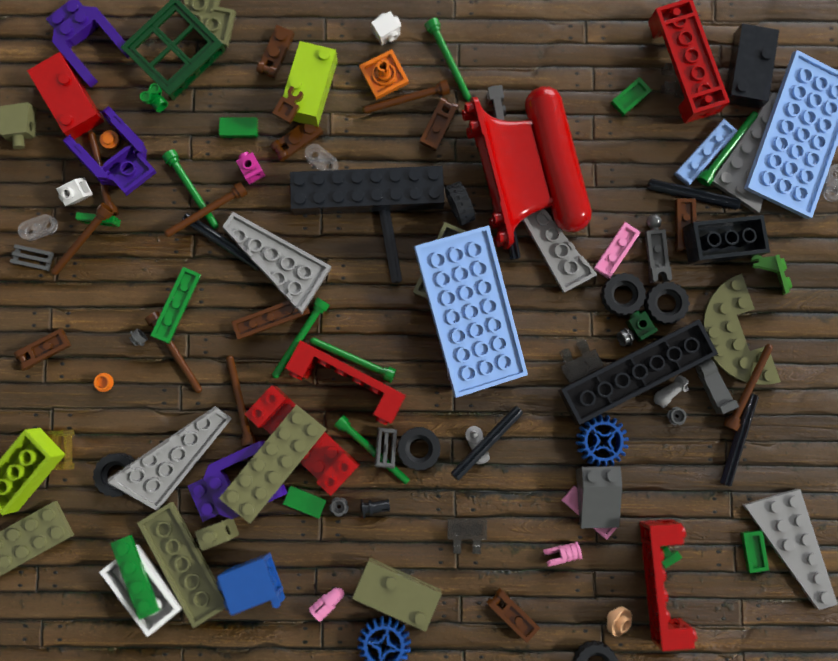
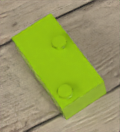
(312, 75)
(26, 467)

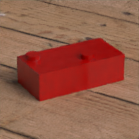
(65, 96)

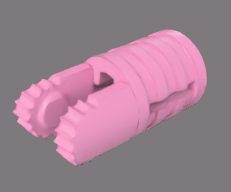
(567, 553)
(326, 603)

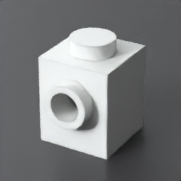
(386, 27)
(74, 191)

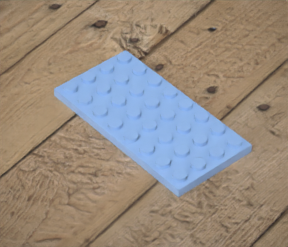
(798, 138)
(471, 310)

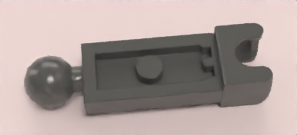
(495, 99)
(657, 250)

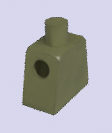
(18, 123)
(216, 533)

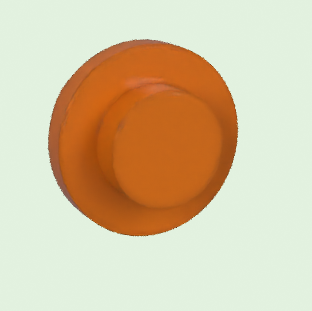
(109, 139)
(103, 382)

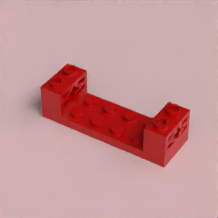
(691, 59)
(305, 359)
(324, 460)
(665, 632)

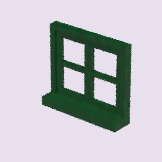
(193, 67)

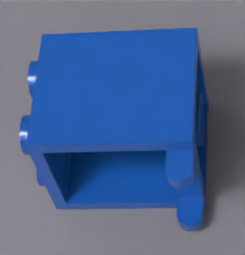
(251, 584)

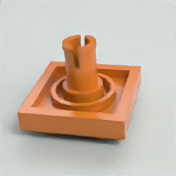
(384, 74)

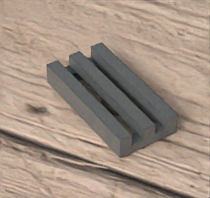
(17, 254)
(384, 464)

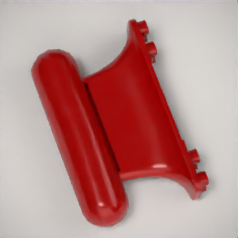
(530, 165)

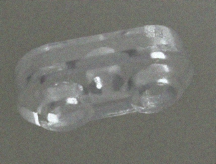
(323, 158)
(831, 184)
(39, 227)

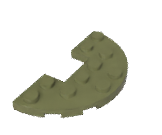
(215, 18)
(727, 335)

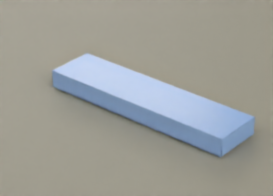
(705, 152)

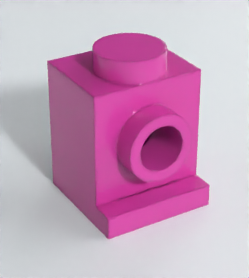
(253, 172)

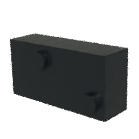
(751, 65)
(725, 239)

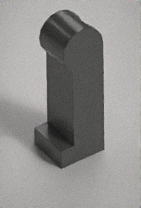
(715, 387)

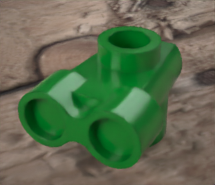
(154, 98)

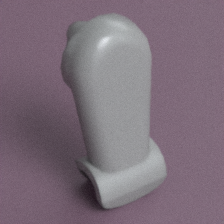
(666, 394)
(474, 437)

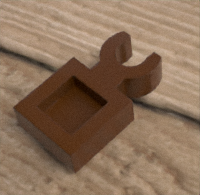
(287, 108)

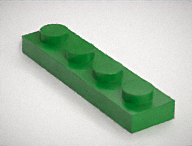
(175, 305)
(135, 577)

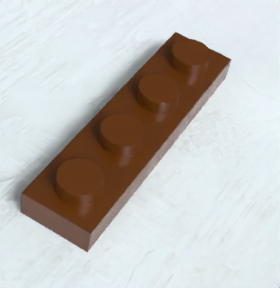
(266, 319)

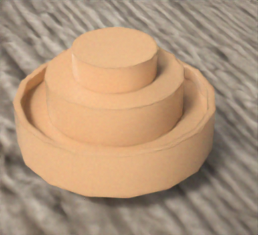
(619, 621)

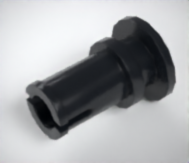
(374, 507)

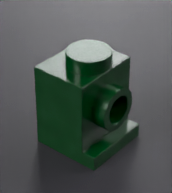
(640, 332)

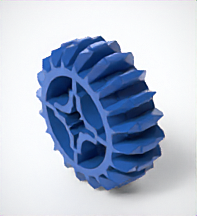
(613, 454)
(391, 644)

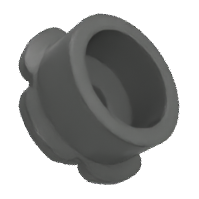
(138, 337)
(625, 337)
(681, 416)
(339, 511)

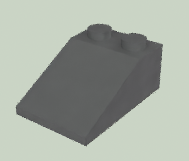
(599, 496)

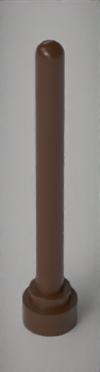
(440, 88)
(96, 156)
(237, 191)
(103, 212)
(152, 320)
(733, 421)
(247, 436)

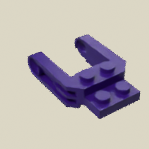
(75, 23)
(126, 168)
(215, 482)

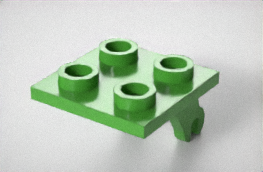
(775, 265)

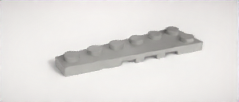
(558, 252)

